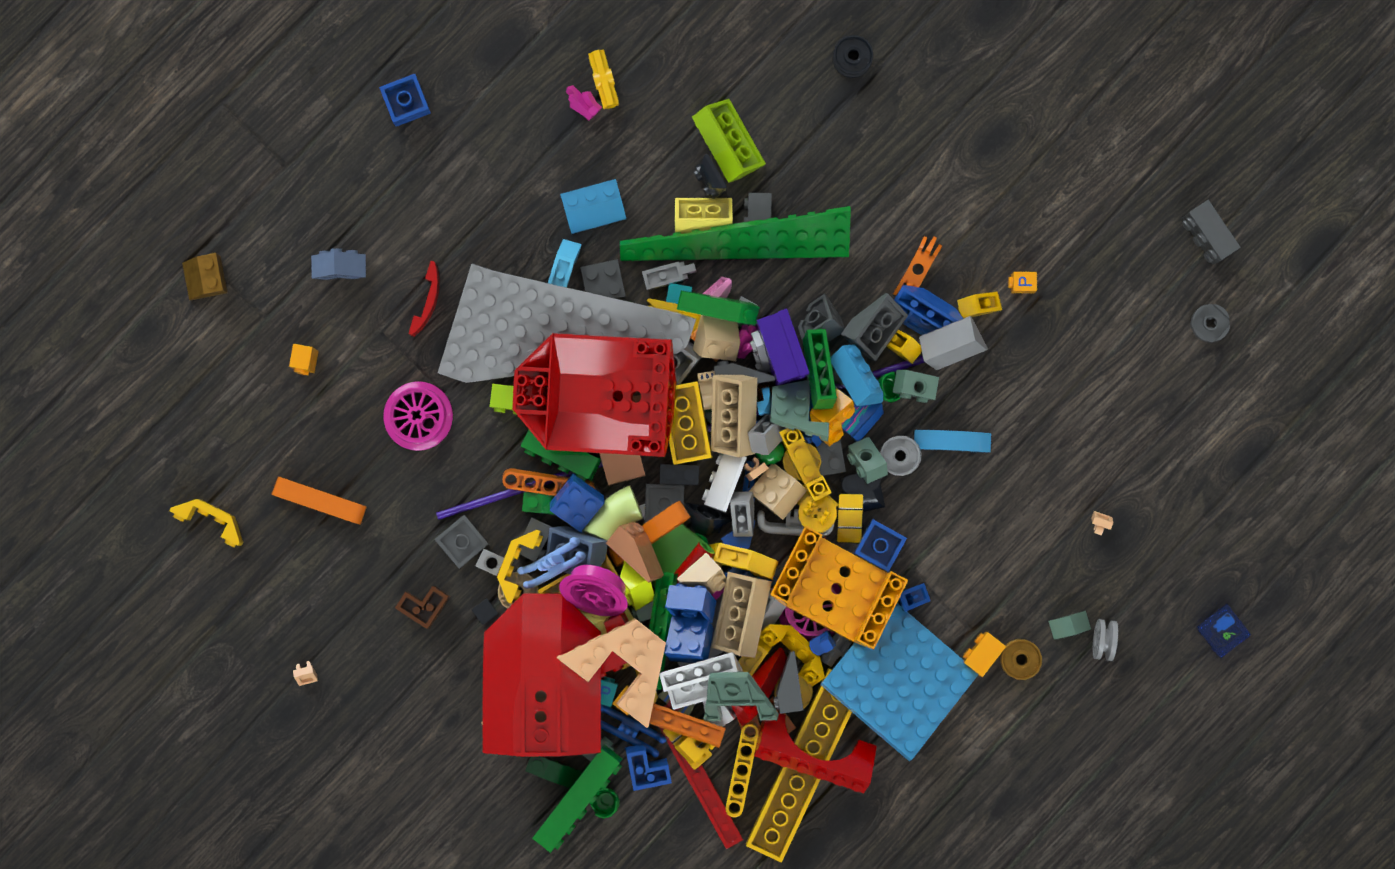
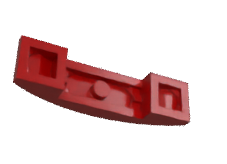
(419, 323)

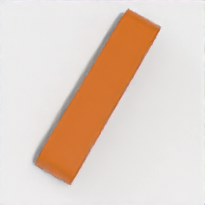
(540, 479)
(319, 500)
(658, 526)

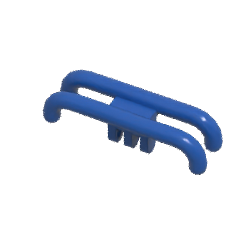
(629, 729)

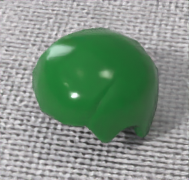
(887, 384)
(774, 457)
(606, 804)

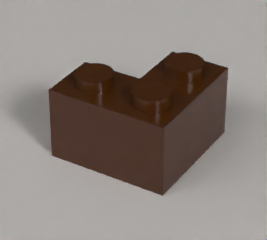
(424, 611)

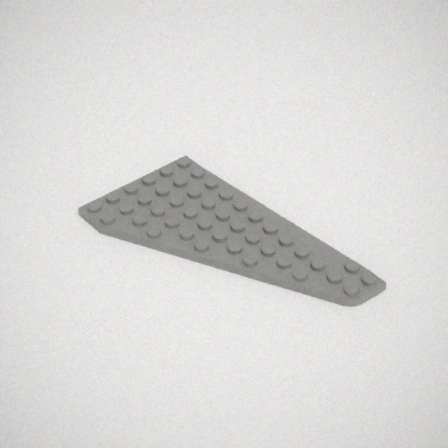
(510, 316)

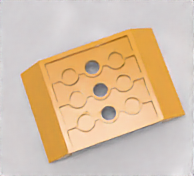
(865, 595)

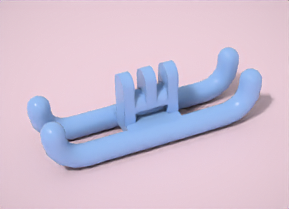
(553, 563)

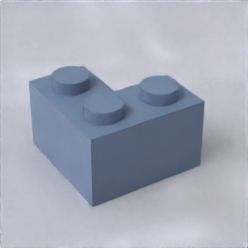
(338, 264)

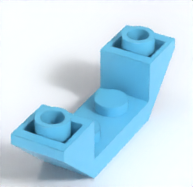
(564, 263)

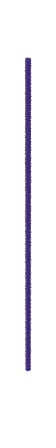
(510, 492)

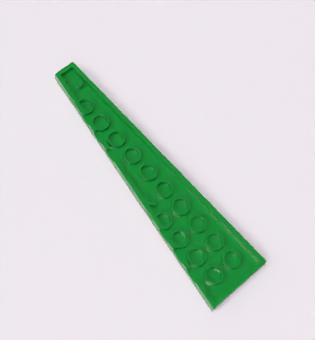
(791, 237)

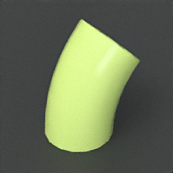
(616, 511)

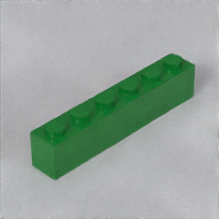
(577, 798)

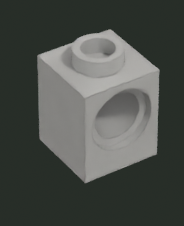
(483, 559)

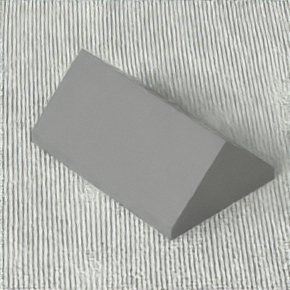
(952, 343)

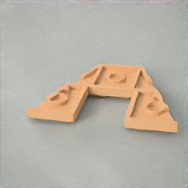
(639, 649)

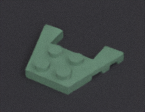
(791, 409)
(736, 690)

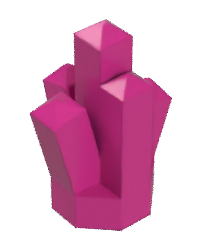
(583, 103)
(745, 338)

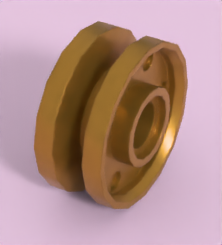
(1031, 665)

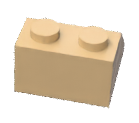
(717, 339)
(704, 573)

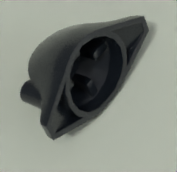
(706, 519)

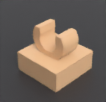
(756, 470)
(1101, 521)
(305, 675)

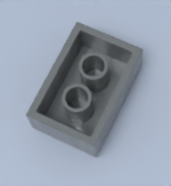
(1210, 232)

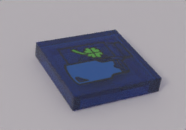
(1223, 631)

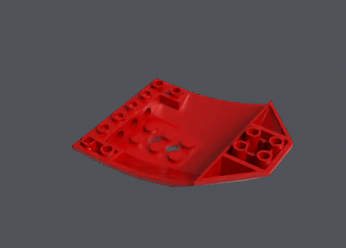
(570, 387)
(521, 661)

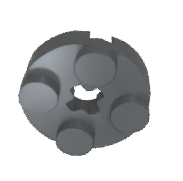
(1221, 322)

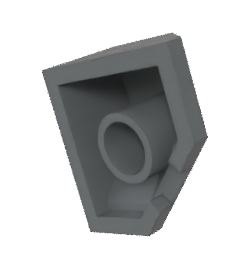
(822, 316)

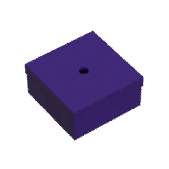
(782, 348)

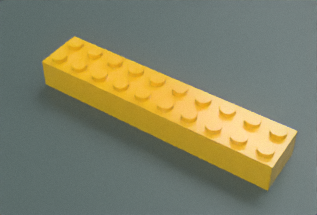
(793, 789)

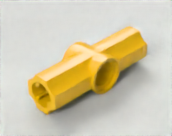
(603, 79)

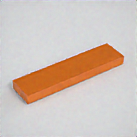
(686, 725)

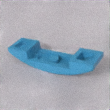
(953, 440)

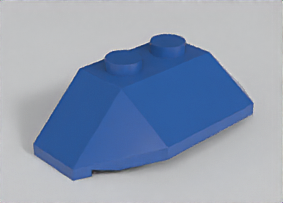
(925, 310)

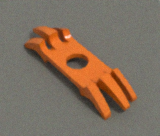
(923, 259)

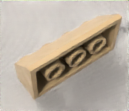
(733, 414)
(741, 614)

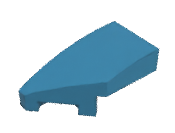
(764, 406)

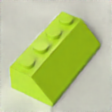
(728, 140)

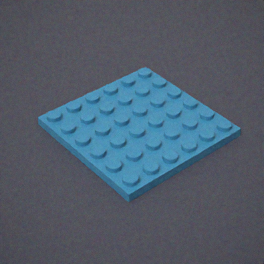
(902, 684)

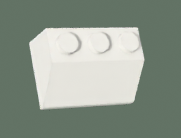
(723, 482)

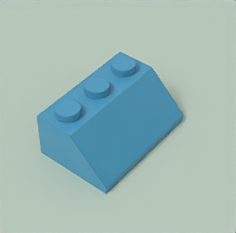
(593, 206)
(856, 376)

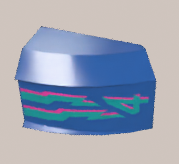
(862, 420)

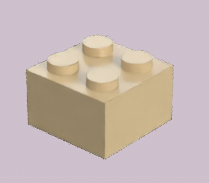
(778, 491)

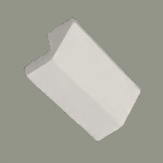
(690, 682)

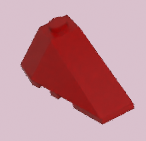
(766, 678)

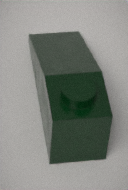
(553, 770)

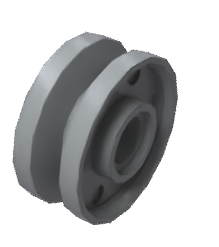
(912, 452)
(1105, 640)

